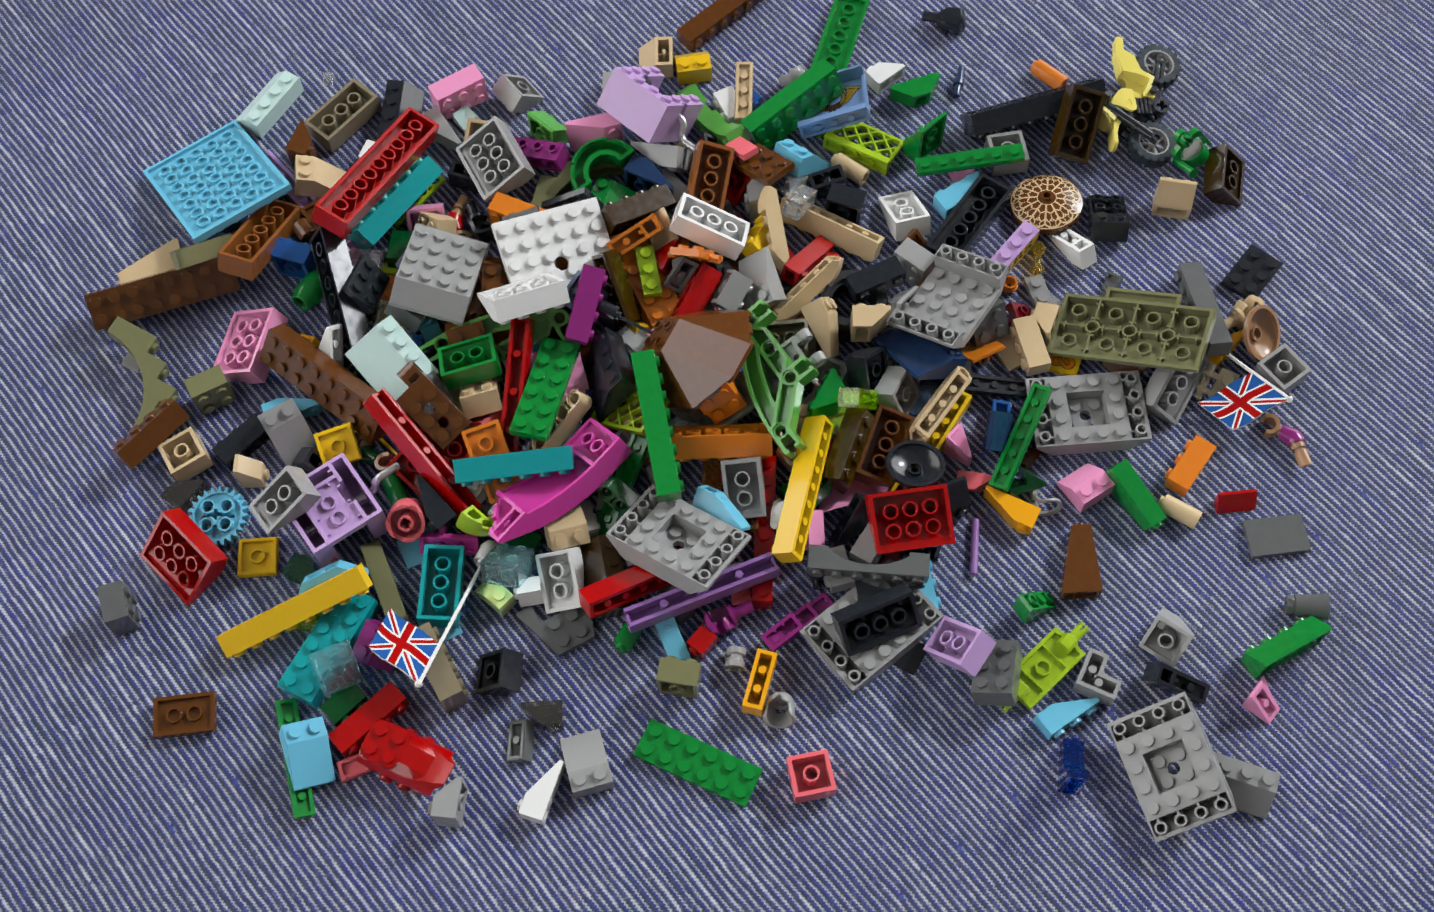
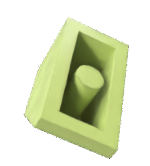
(496, 597)

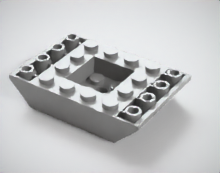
(1111, 401)
(653, 529)
(868, 665)
(1150, 744)

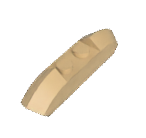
(769, 207)
(810, 286)
(939, 404)

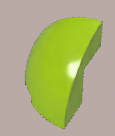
(474, 522)

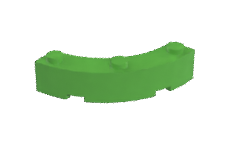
(713, 122)

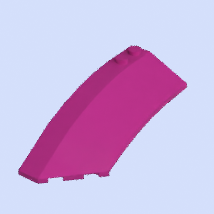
(540, 500)

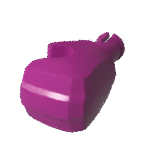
(726, 618)

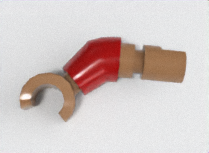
(457, 213)

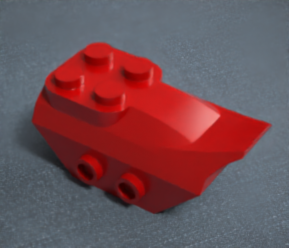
(405, 758)

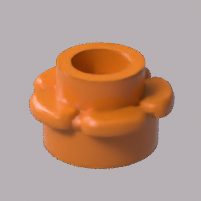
(1013, 282)

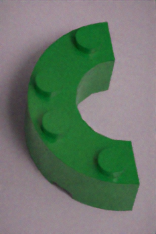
(594, 153)

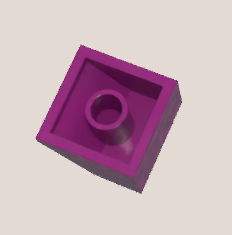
(364, 653)

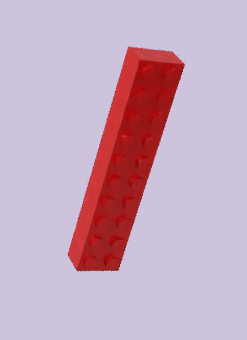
(374, 173)

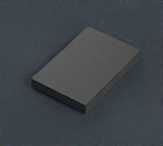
(1276, 536)

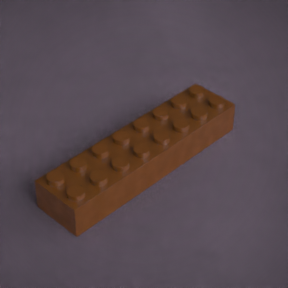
(159, 293)
(321, 379)

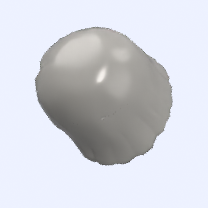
(779, 701)

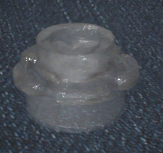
(328, 78)

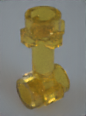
(1037, 251)

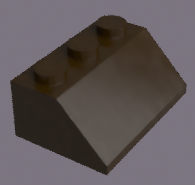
(1224, 176)

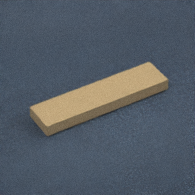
(743, 90)

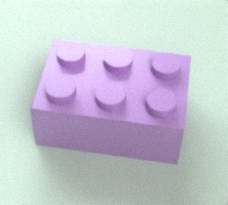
(959, 645)

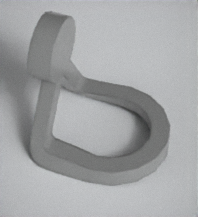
(1034, 497)

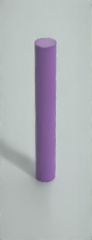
(974, 547)

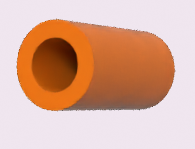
(1048, 74)

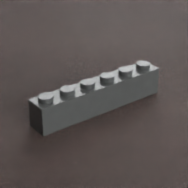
(1198, 293)

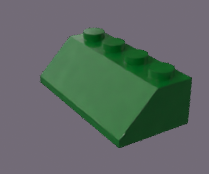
(1284, 646)

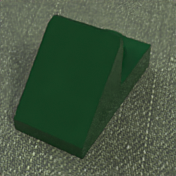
(1026, 483)

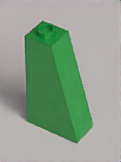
(1135, 496)

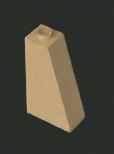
(151, 264)

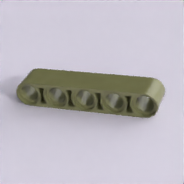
(199, 252)
(383, 579)

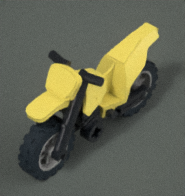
(1139, 101)

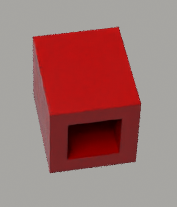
(701, 642)

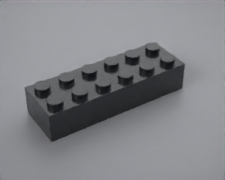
(972, 215)

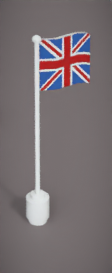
(1244, 399)
(411, 647)

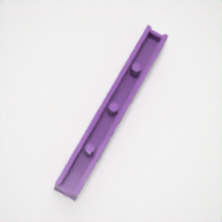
(678, 601)

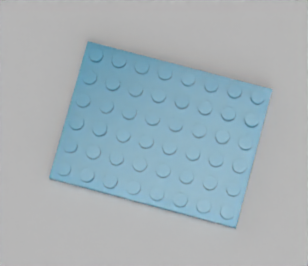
(217, 181)

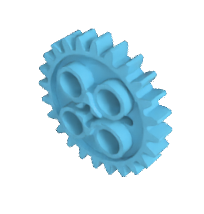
(220, 501)

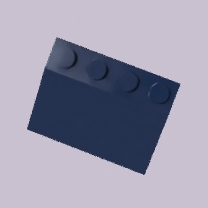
(920, 356)

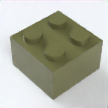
(210, 389)
(679, 677)

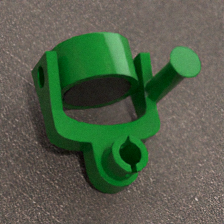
(1190, 150)

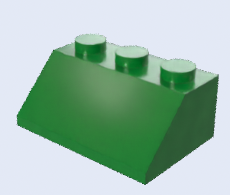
(469, 361)

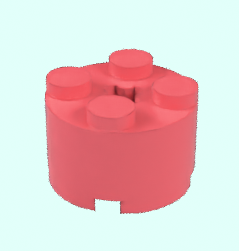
(401, 529)

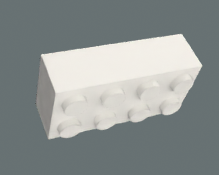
(709, 226)

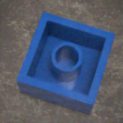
(293, 258)

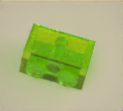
(857, 398)

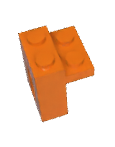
(724, 403)

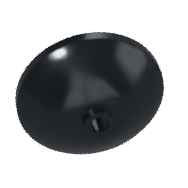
(915, 464)

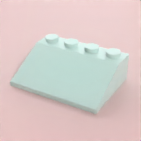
(384, 354)

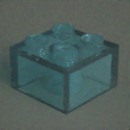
(508, 565)

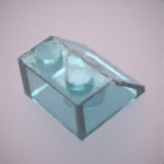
(335, 667)

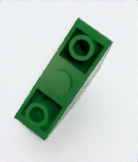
(915, 91)
(826, 396)
(1033, 605)

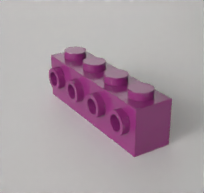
(544, 154)
(584, 305)

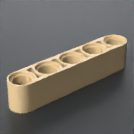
(568, 416)

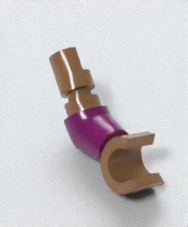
(1290, 436)

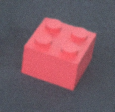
(811, 776)

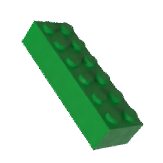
(793, 104)

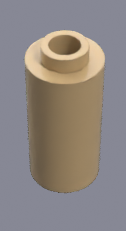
(851, 168)
(1179, 510)

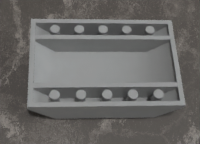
(438, 274)

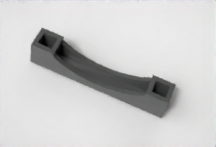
(911, 569)

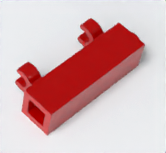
(807, 260)

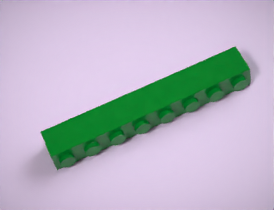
(656, 426)

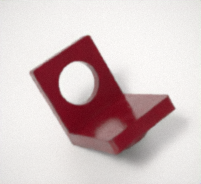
(1016, 310)

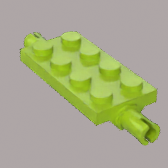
(1048, 664)

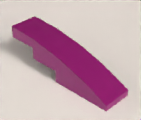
(790, 625)

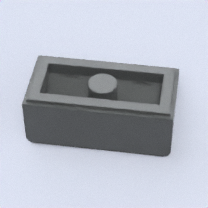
(521, 741)

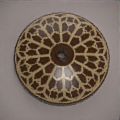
(1046, 203)

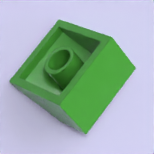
(546, 127)

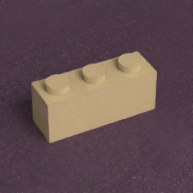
(1030, 345)

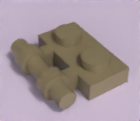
(1222, 379)

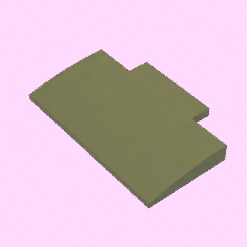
(1133, 329)

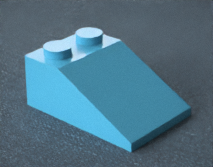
(804, 160)
(307, 753)

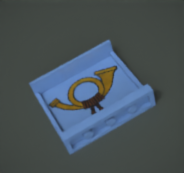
(846, 110)

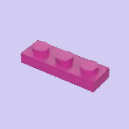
(469, 541)

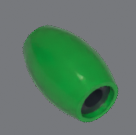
(308, 292)

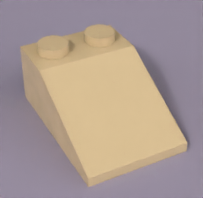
(314, 176)
(823, 321)

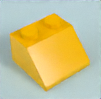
(693, 68)

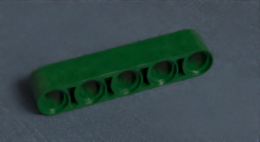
(617, 494)

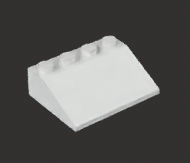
(525, 298)

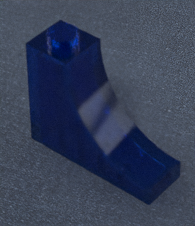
(1071, 770)

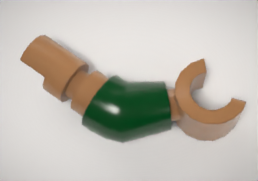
(371, 455)

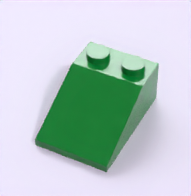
(926, 138)
(610, 190)

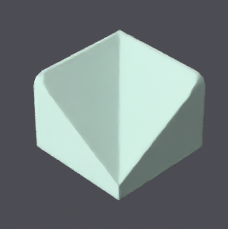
(461, 116)

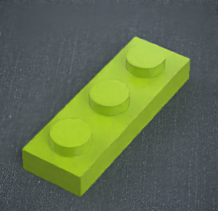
(648, 271)

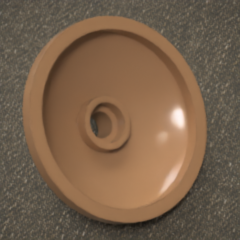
(1261, 332)

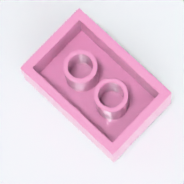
(457, 90)

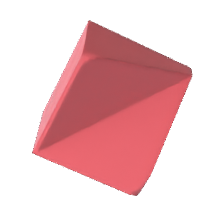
(741, 597)

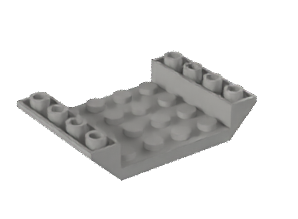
(952, 298)

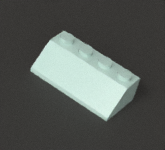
(270, 103)

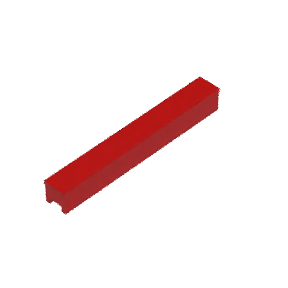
(516, 374)
(419, 451)

